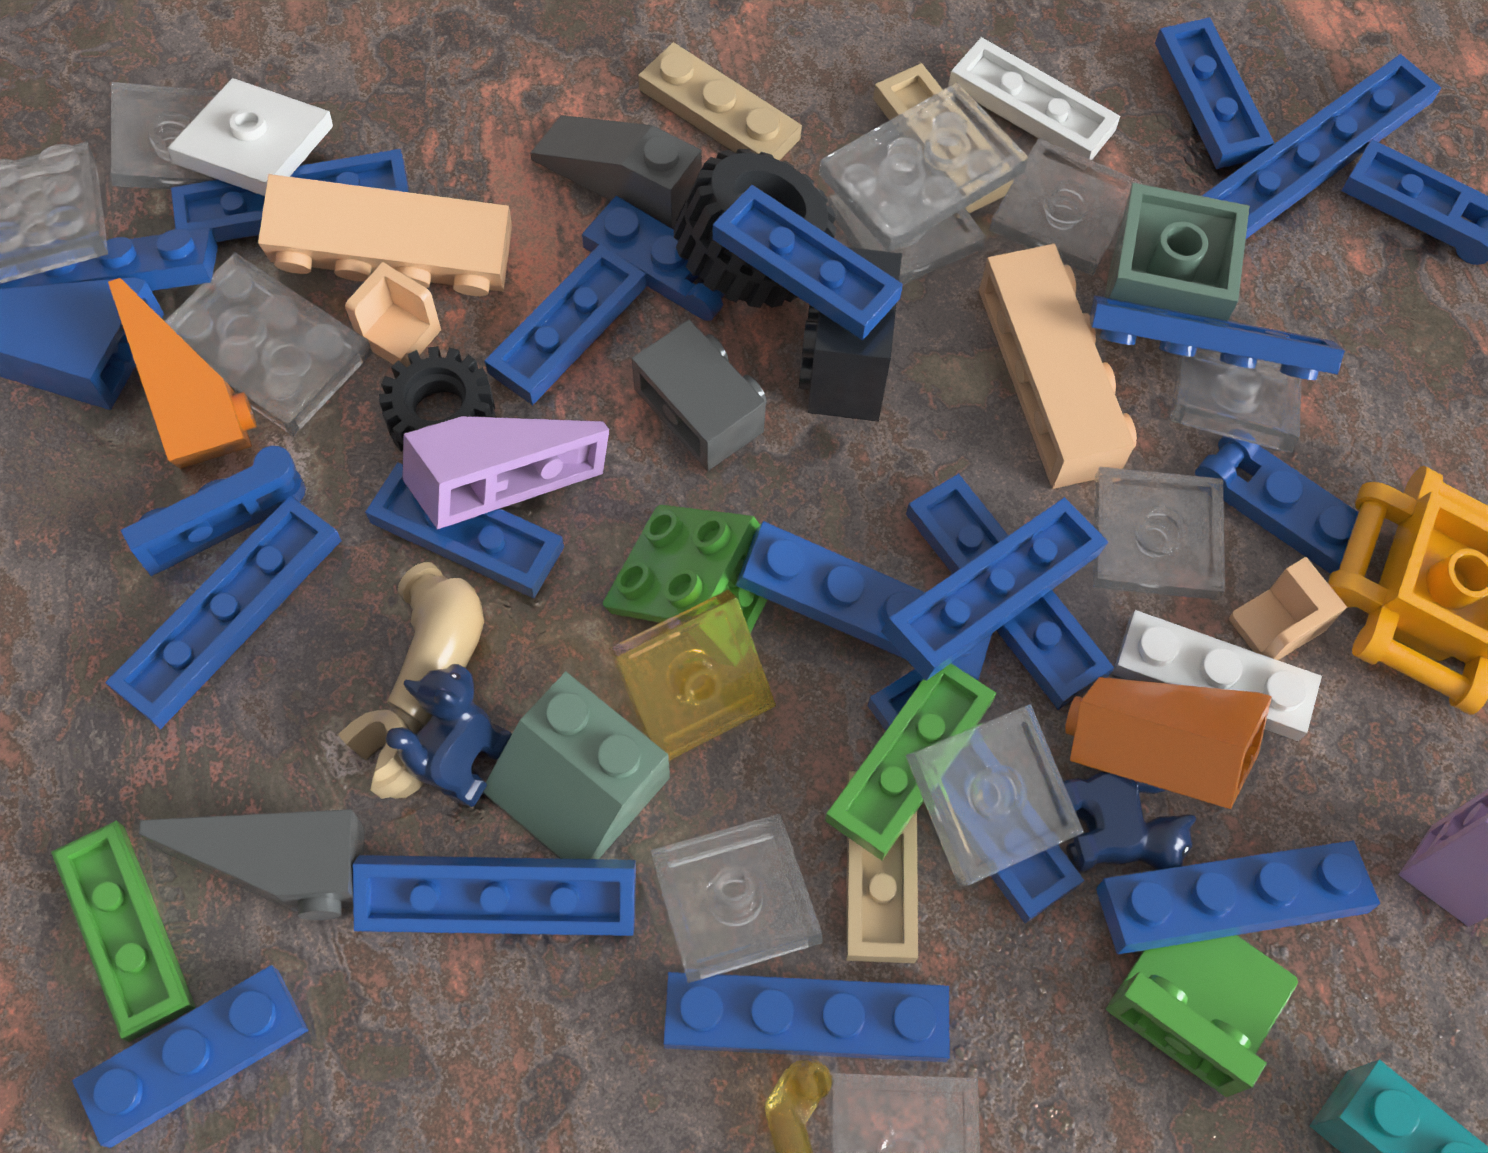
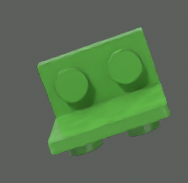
(683, 562)
(1206, 1007)

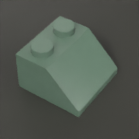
(1179, 252)
(576, 772)

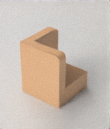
(393, 314)
(1289, 612)

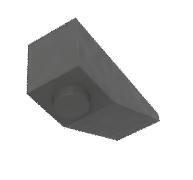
(623, 161)
(283, 857)

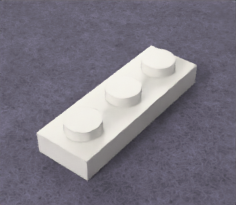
(1034, 100)
(1177, 655)

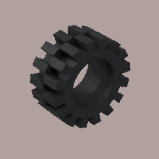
(430, 377)

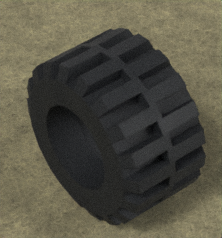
(713, 192)

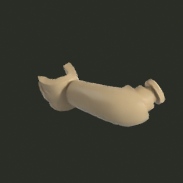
(447, 630)

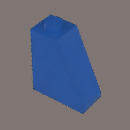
(68, 339)

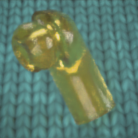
(793, 1103)

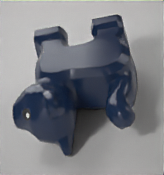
(452, 738)
(1117, 826)

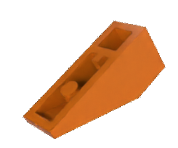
(188, 399)

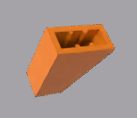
(1170, 735)

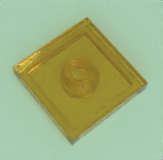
(694, 675)

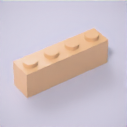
(361, 227)
(1056, 365)

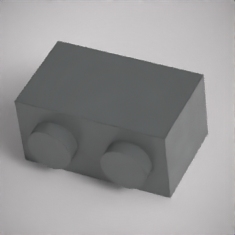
(699, 394)

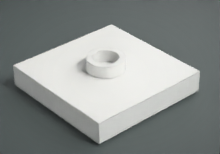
(250, 135)

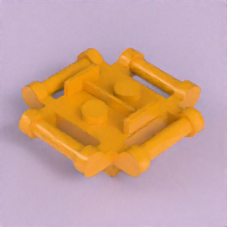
(1429, 588)

